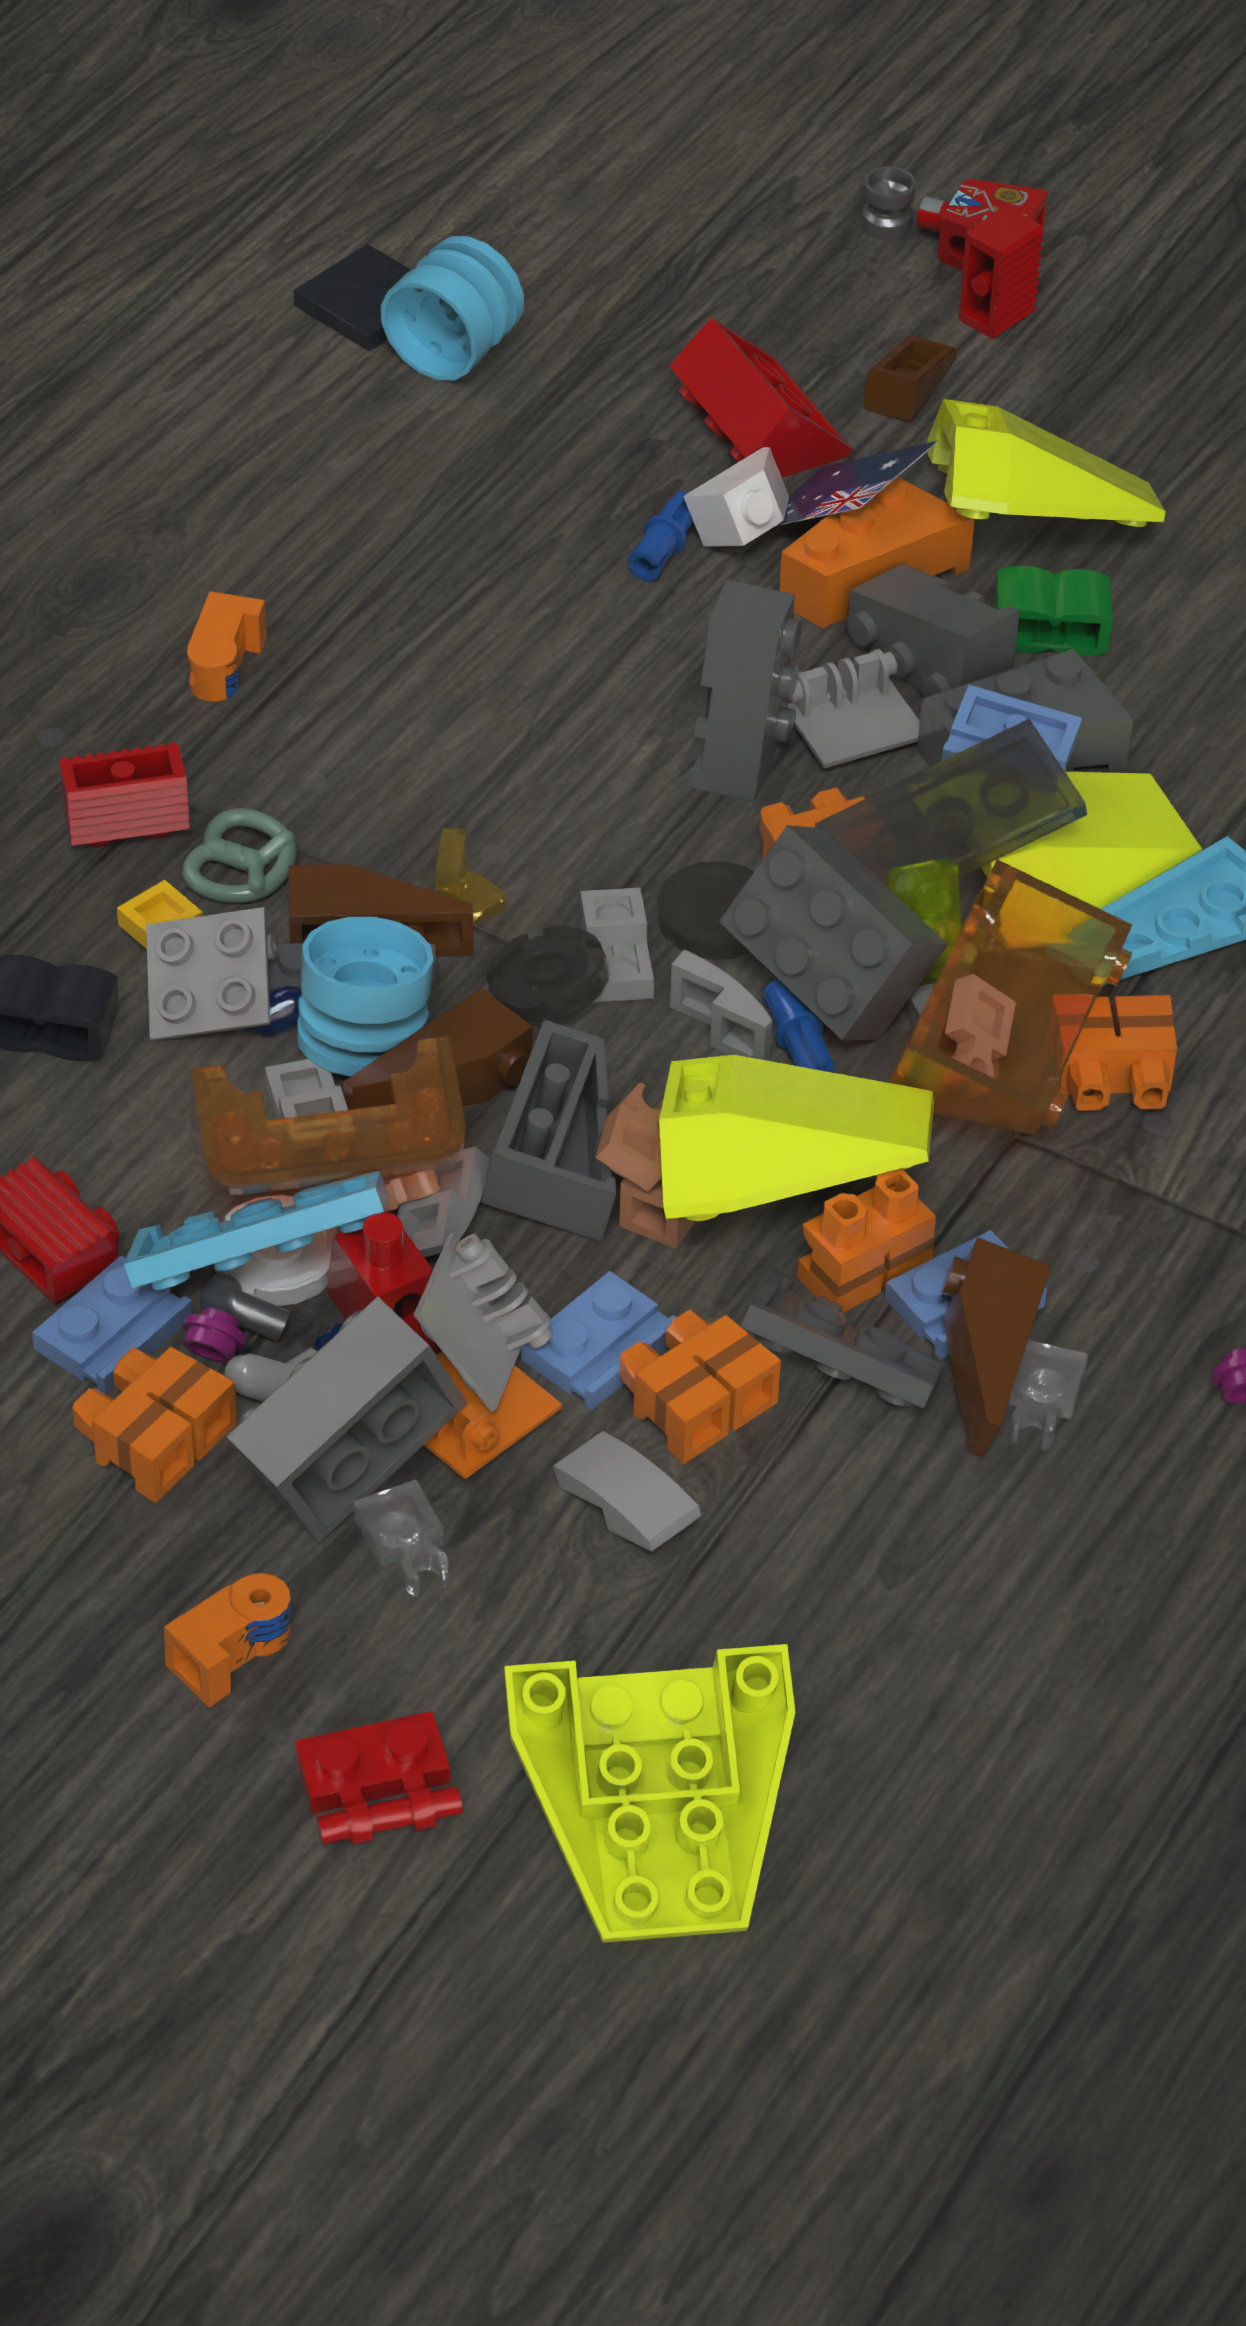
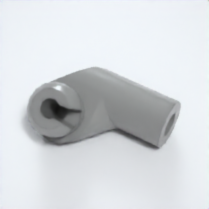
(260, 1376)

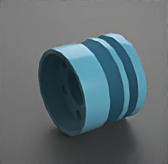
(452, 308)
(361, 991)

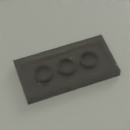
(963, 807)

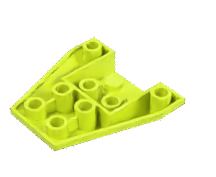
(1019, 469)
(1113, 849)
(772, 1130)
(658, 1784)

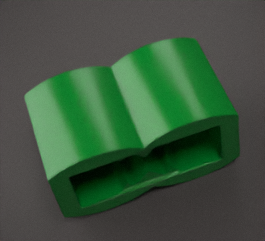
(1057, 609)

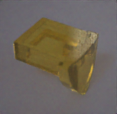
(458, 882)

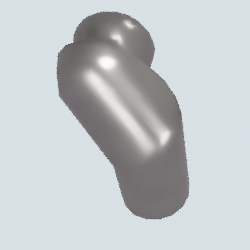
(253, 1313)

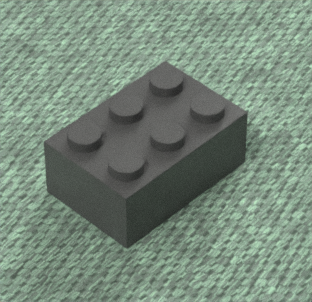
(833, 933)
(347, 1418)

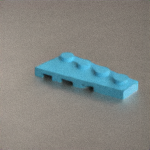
(1186, 909)
(257, 1225)

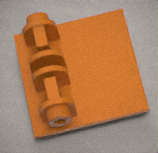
(481, 1435)

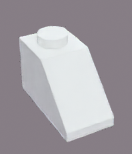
(739, 502)

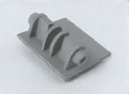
(852, 709)
(209, 973)
(480, 1315)

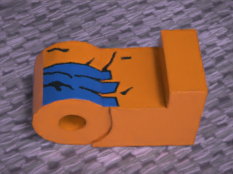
(221, 637)
(227, 1633)

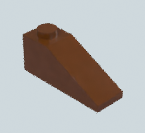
(345, 890)
(487, 1047)
(988, 1330)

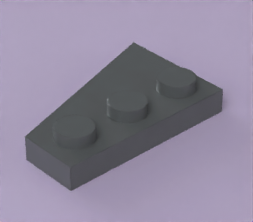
(822, 1333)

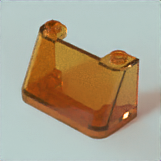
(1049, 959)
(257, 1155)

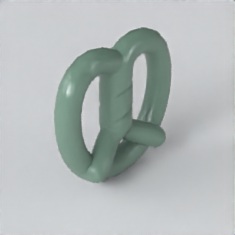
(241, 857)

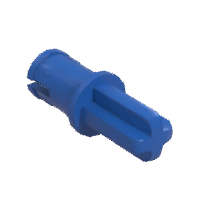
(662, 537)
(797, 1028)

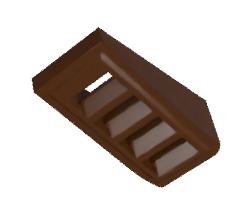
(907, 377)

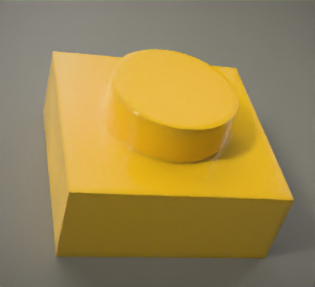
(154, 905)

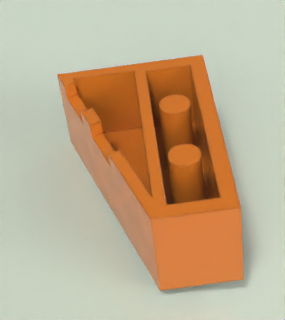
(862, 543)

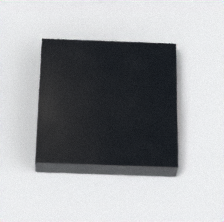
(352, 294)

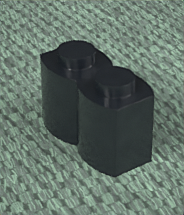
(56, 1008)

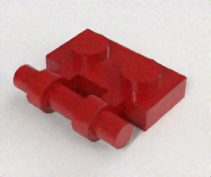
(374, 1764)

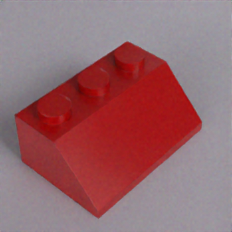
(755, 401)

